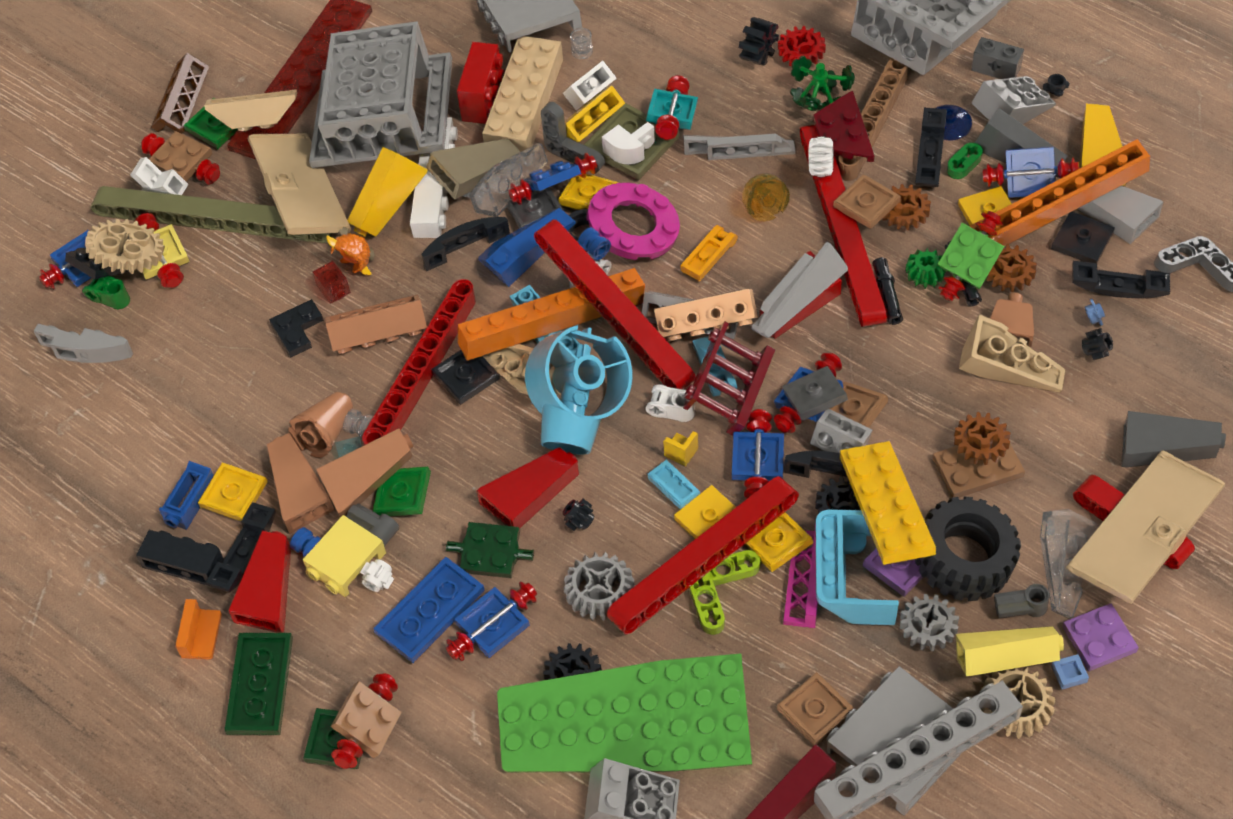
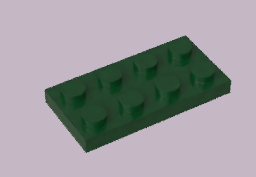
(259, 684)

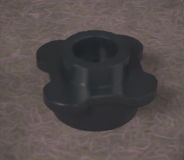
(1056, 84)

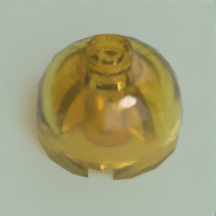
(765, 196)

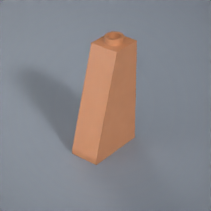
(364, 470)
(297, 486)

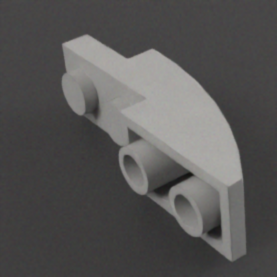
(89, 347)

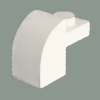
(628, 147)
(156, 181)

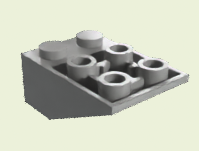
(1014, 96)
(630, 793)

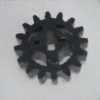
(839, 496)
(569, 662)

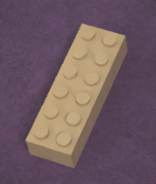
(524, 92)

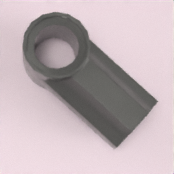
(380, 526)
(1020, 602)

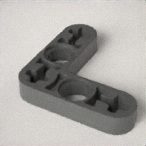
(556, 139)
(1205, 254)

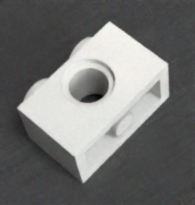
(589, 85)

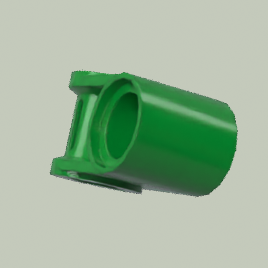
(107, 292)

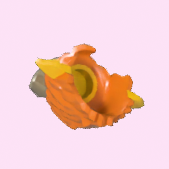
(353, 249)

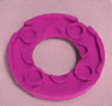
(632, 246)

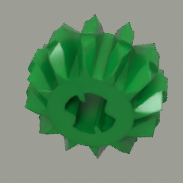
(923, 268)

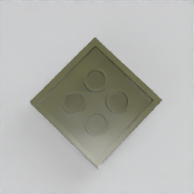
(631, 120)

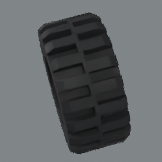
(981, 524)

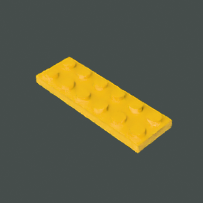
(887, 503)

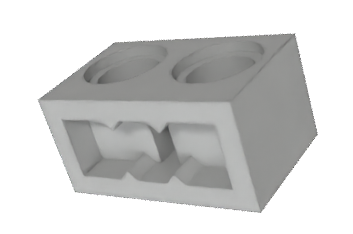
(838, 432)

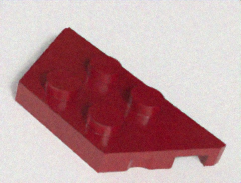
(845, 127)

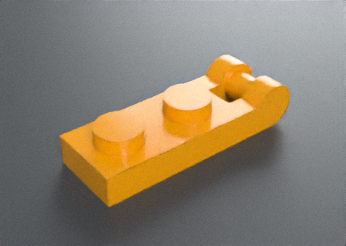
(708, 252)

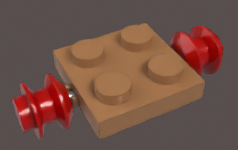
(182, 156)
(365, 720)

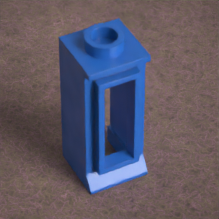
(184, 515)

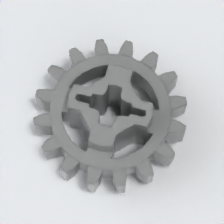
(940, 629)

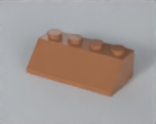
(375, 323)

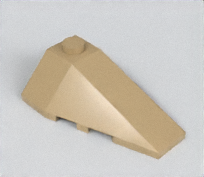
(1002, 357)
(512, 363)

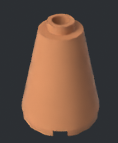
(320, 424)

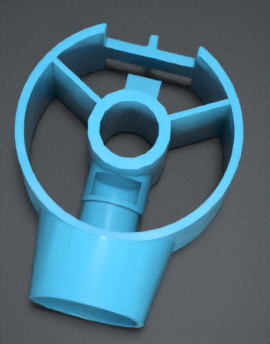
(574, 377)

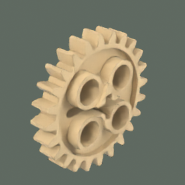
(139, 251)

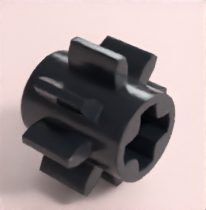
(1097, 344)
(578, 514)

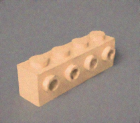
(706, 313)

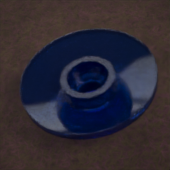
(957, 122)

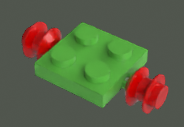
(970, 255)

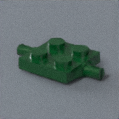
(490, 550)

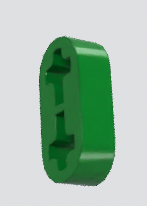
(968, 163)

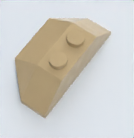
(251, 110)

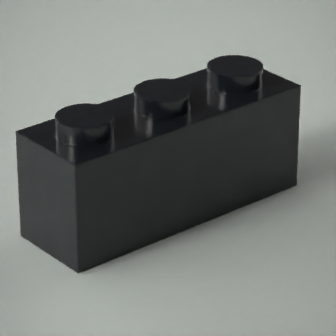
(178, 556)

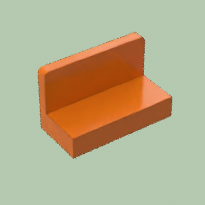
(197, 631)

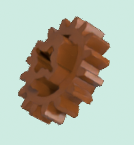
(907, 211)
(1013, 269)
(984, 439)

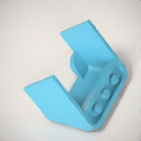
(836, 535)

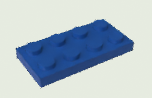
(429, 609)

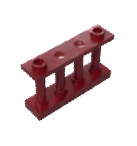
(752, 379)

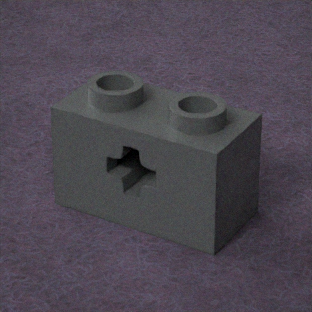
(997, 59)

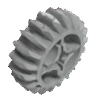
(600, 578)

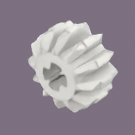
(820, 156)

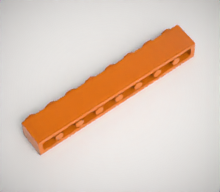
(1071, 192)
(538, 317)

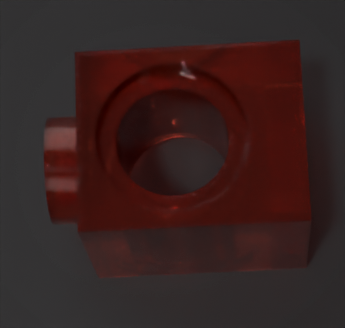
(331, 282)

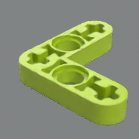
(713, 579)

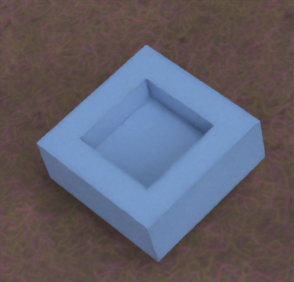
(1070, 671)

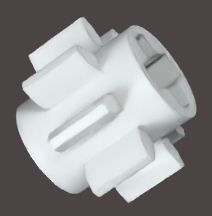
(377, 575)

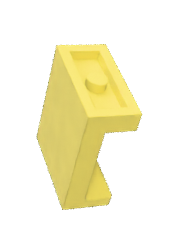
(342, 555)

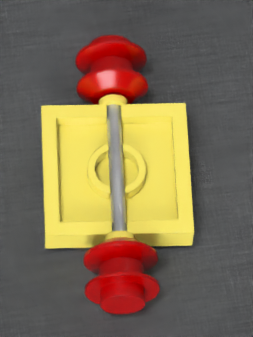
(173, 253)

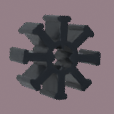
(758, 41)

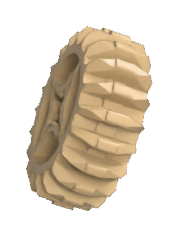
(1041, 708)

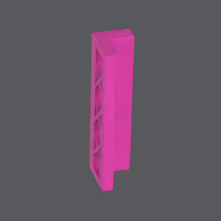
(812, 603)

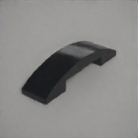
(931, 147)
(460, 236)
(1120, 284)
(805, 461)
(229, 573)

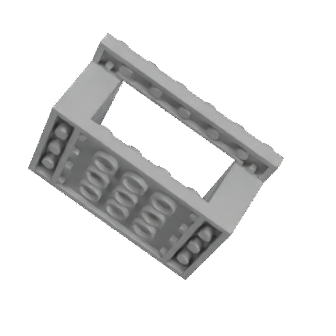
(915, 32)
(358, 123)

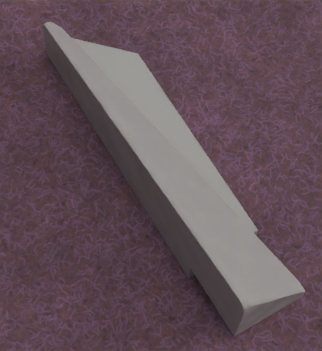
(738, 146)
(799, 288)

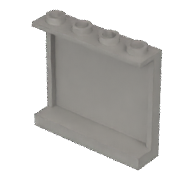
(523, 17)
(886, 715)

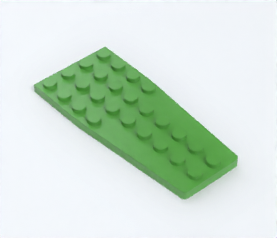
(639, 715)

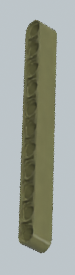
(196, 213)

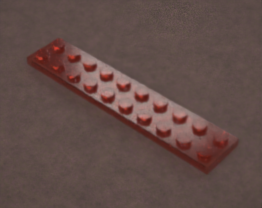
(305, 67)

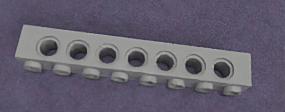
(935, 753)

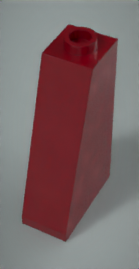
(797, 789)

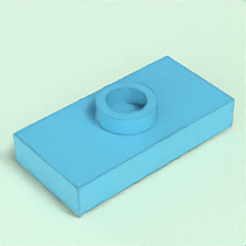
(673, 484)

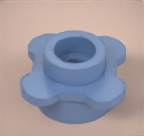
(1094, 312)

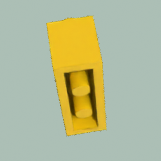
(593, 114)

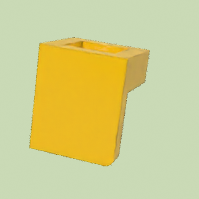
(681, 448)

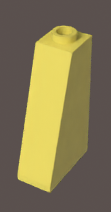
(1007, 649)

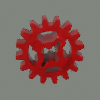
(801, 43)

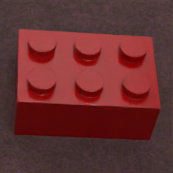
(480, 82)

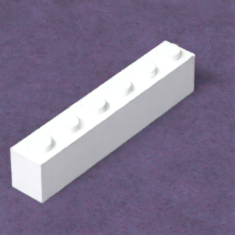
(430, 196)

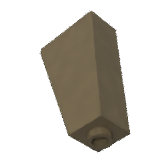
(464, 166)

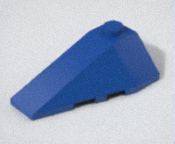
(518, 251)

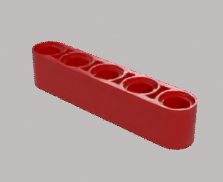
(1101, 499)

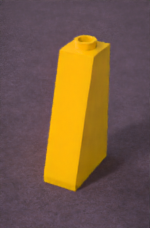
(1098, 134)
(384, 191)

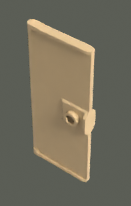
(299, 191)
(1146, 527)

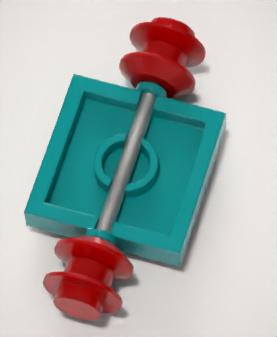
(672, 108)

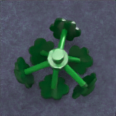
(821, 80)

